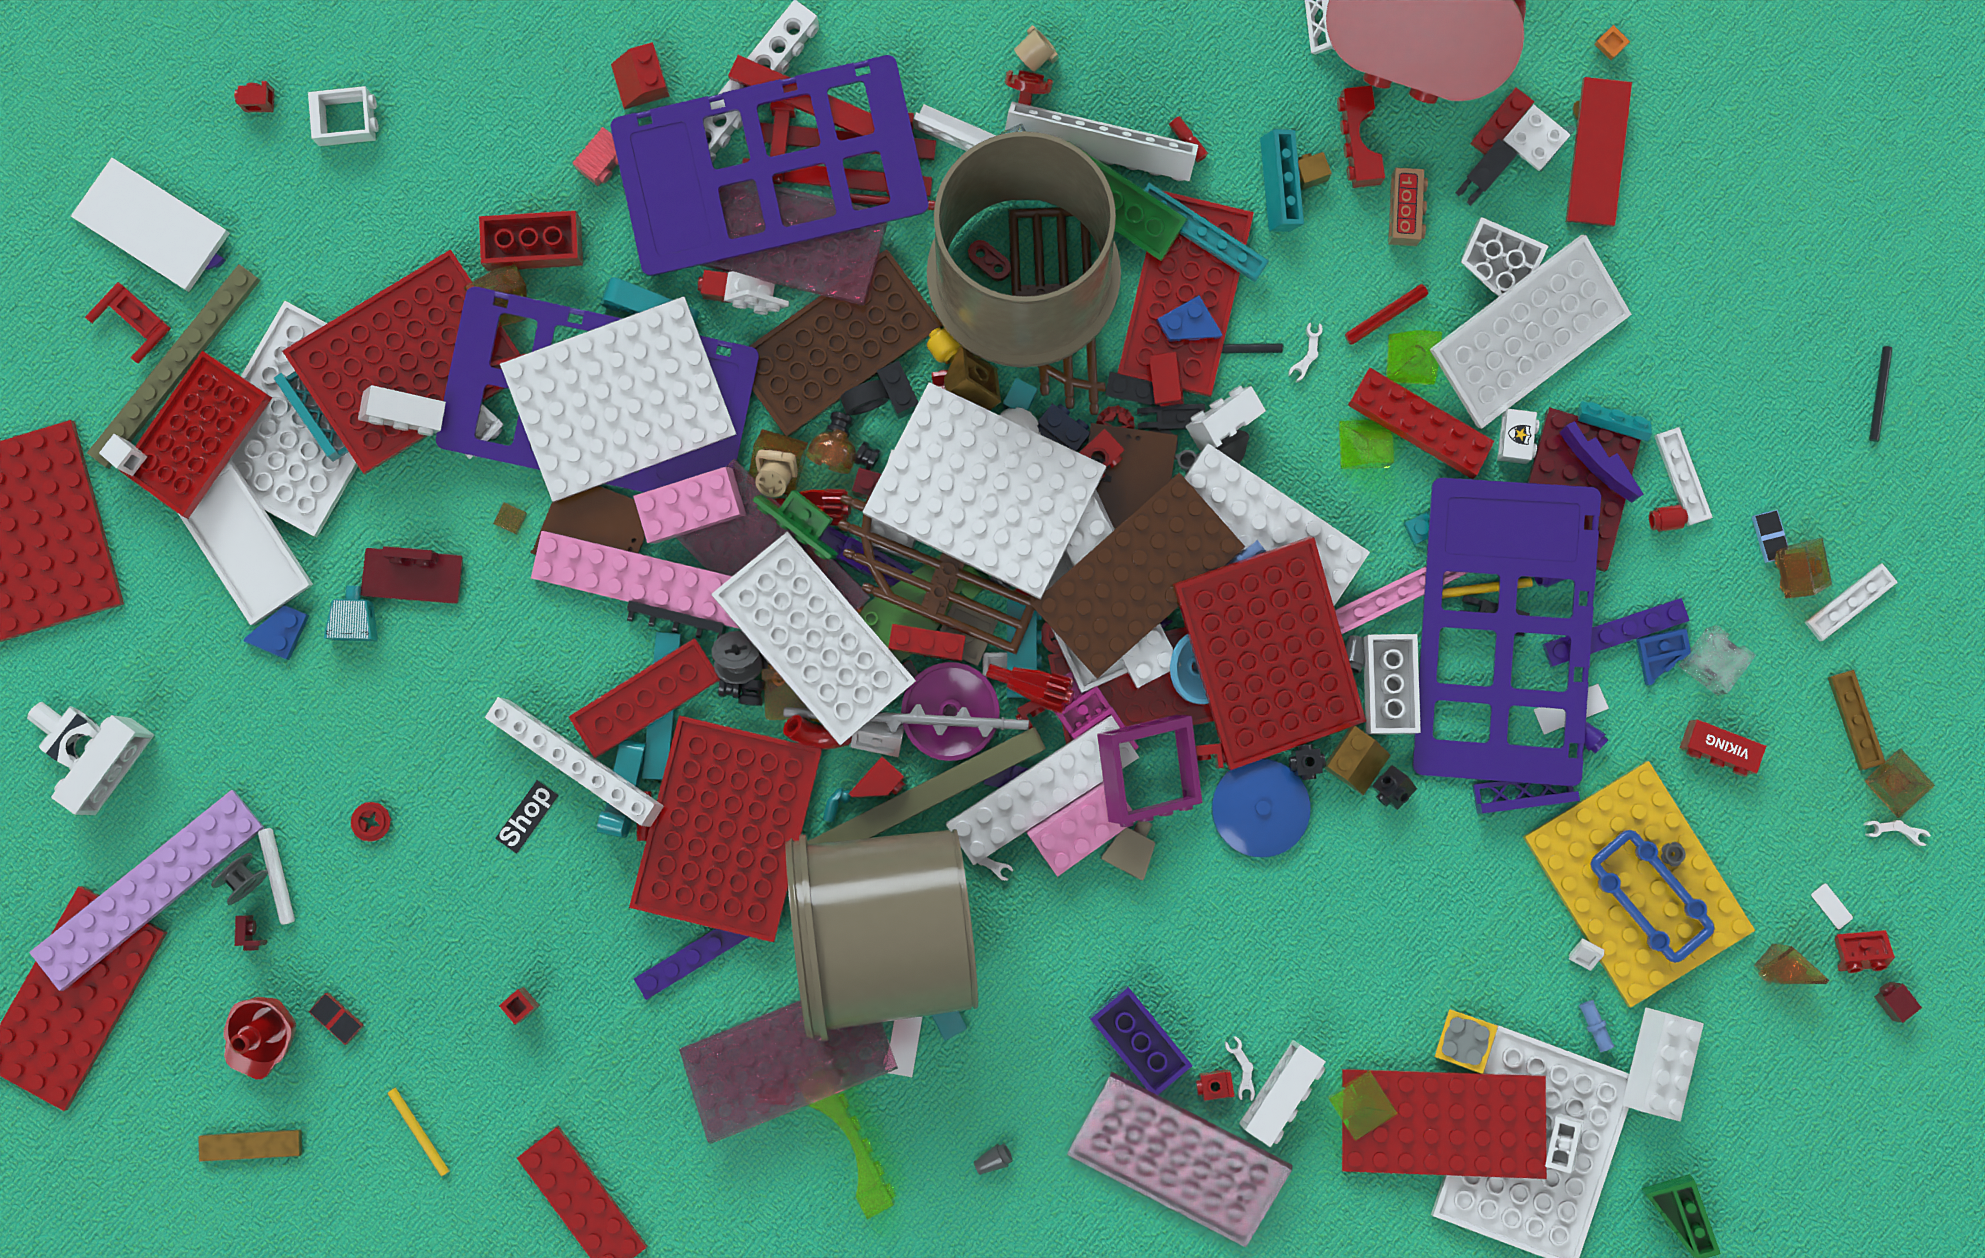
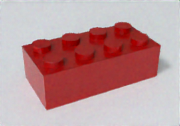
(531, 240)

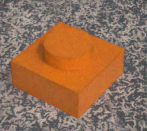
(1612, 42)

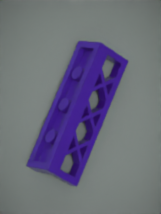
(1518, 802)

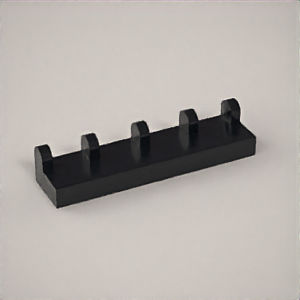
(675, 617)

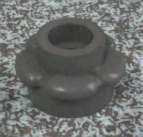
(1677, 849)

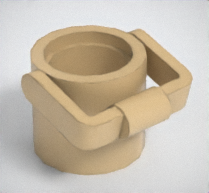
(1036, 49)
(775, 471)

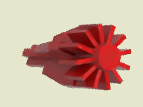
(828, 502)
(1038, 686)

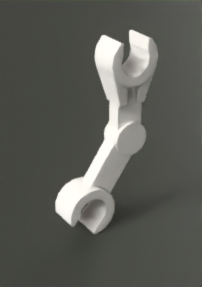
(1312, 353)
(1898, 825)
(995, 866)
(1247, 1067)

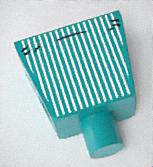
(351, 618)

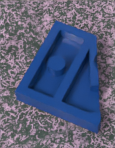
(1189, 322)
(279, 632)
(1661, 652)

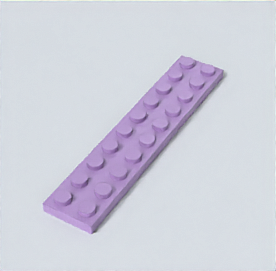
(146, 890)

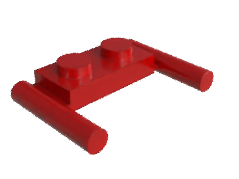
(135, 314)

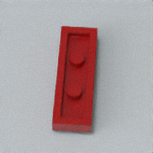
(1502, 120)

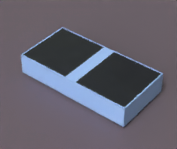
(1769, 534)

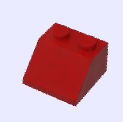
(639, 76)
(879, 781)

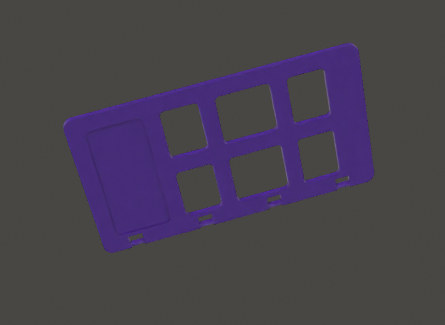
(676, 188)
(473, 372)
(1511, 534)

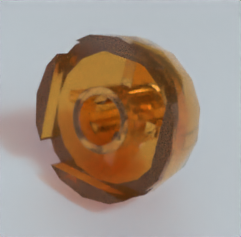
(833, 450)

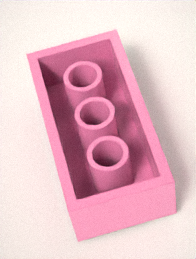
(689, 505)
(1074, 830)

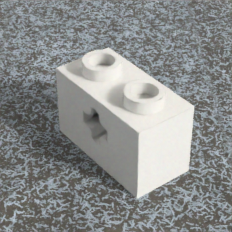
(1564, 1143)

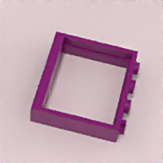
(1113, 773)

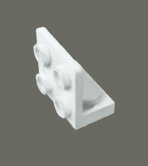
(1536, 137)
(752, 293)

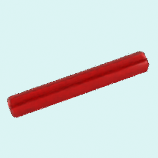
(1386, 314)

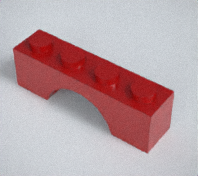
(1364, 165)

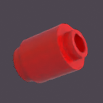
(1668, 518)

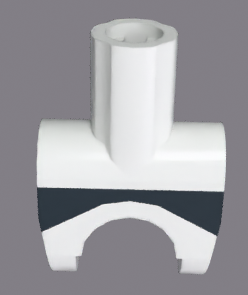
(62, 731)

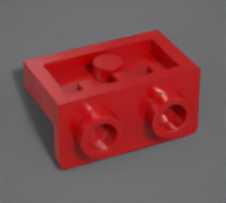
(1864, 951)

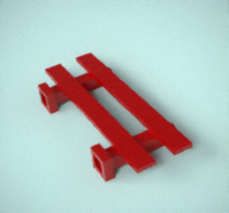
(782, 134)

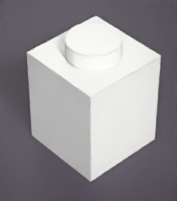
(123, 454)

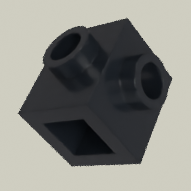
(1298, 765)
(1394, 788)

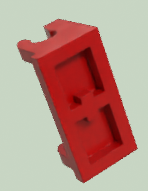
(1166, 379)

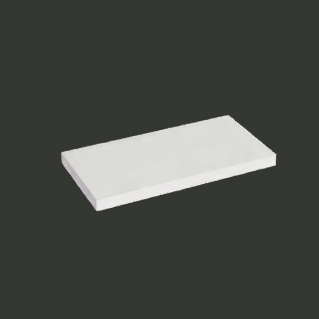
(150, 224)
(245, 547)

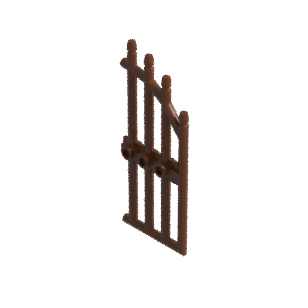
(1041, 288)
(939, 589)

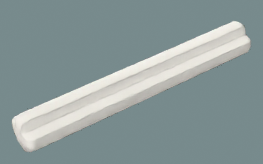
(276, 876)

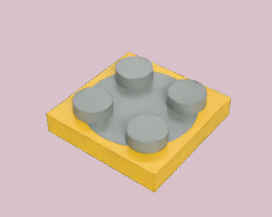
(1466, 1041)

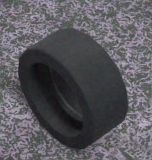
(864, 398)

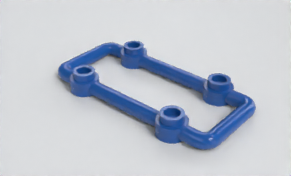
(1693, 907)

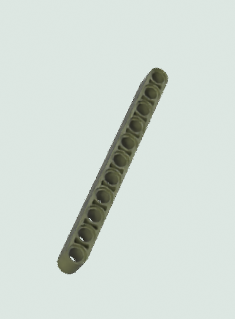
(937, 789)

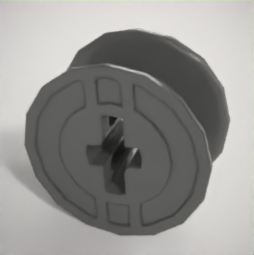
(736, 658)
(239, 878)

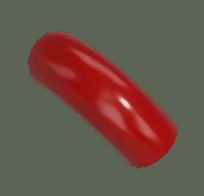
(810, 734)

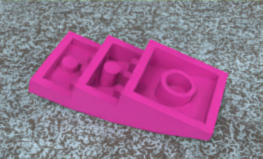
(1087, 711)

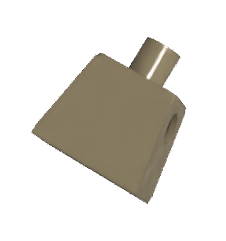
(1131, 850)

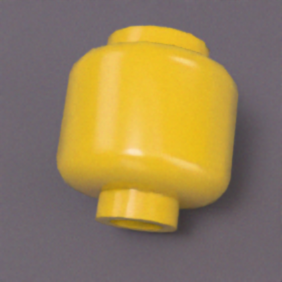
(942, 345)

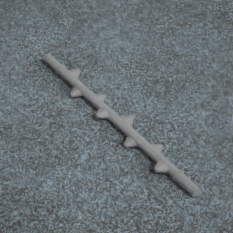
(939, 722)

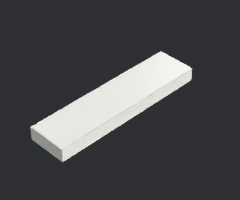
(1683, 475)
(1851, 602)

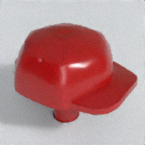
(258, 1035)

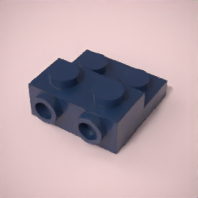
(1061, 428)

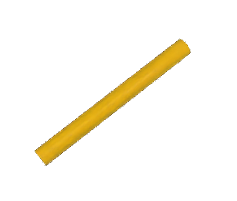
(1481, 588)
(418, 1132)

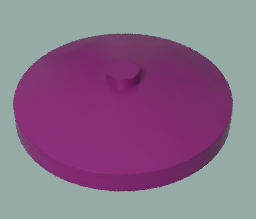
(943, 692)

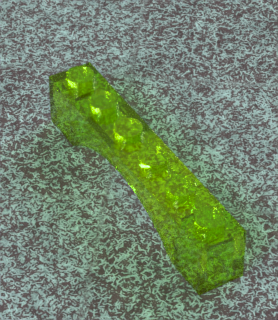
(872, 1190)

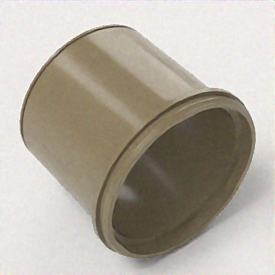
(1019, 328)
(880, 929)

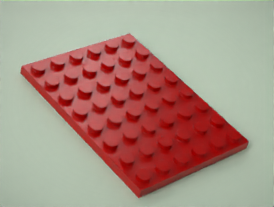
(393, 342)
(50, 534)
(1270, 652)
(725, 828)

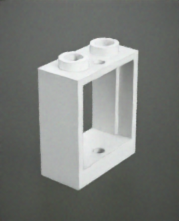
(318, 119)

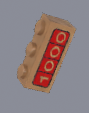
(1407, 207)

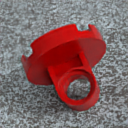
(1028, 84)

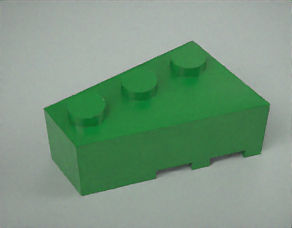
(1685, 1213)

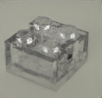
(1717, 661)

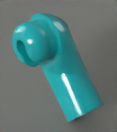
(832, 803)

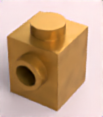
(1313, 170)

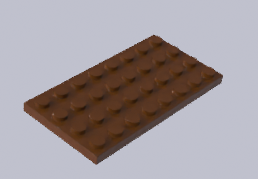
(838, 346)
(1129, 577)

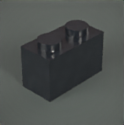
(898, 389)

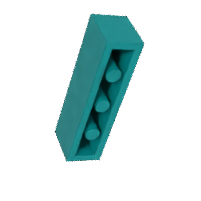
(1281, 180)
(1027, 653)

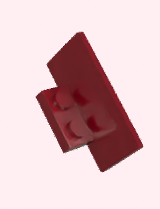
(411, 575)

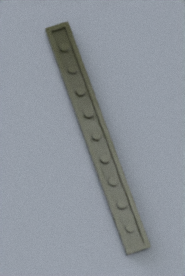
(178, 360)

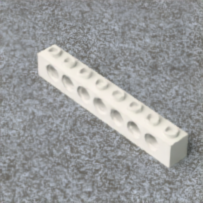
(796, 17)
(574, 762)

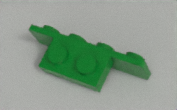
(801, 518)

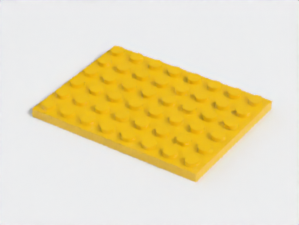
(1576, 835)

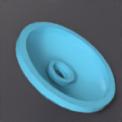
(1184, 678)

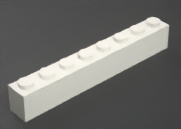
(1110, 142)

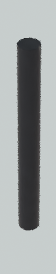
(1253, 348)
(1880, 394)

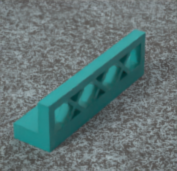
(307, 417)

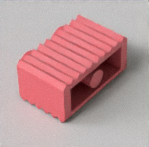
(598, 158)

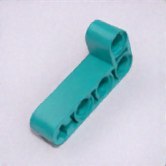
(633, 299)
(628, 765)

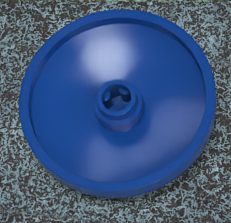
(1261, 808)

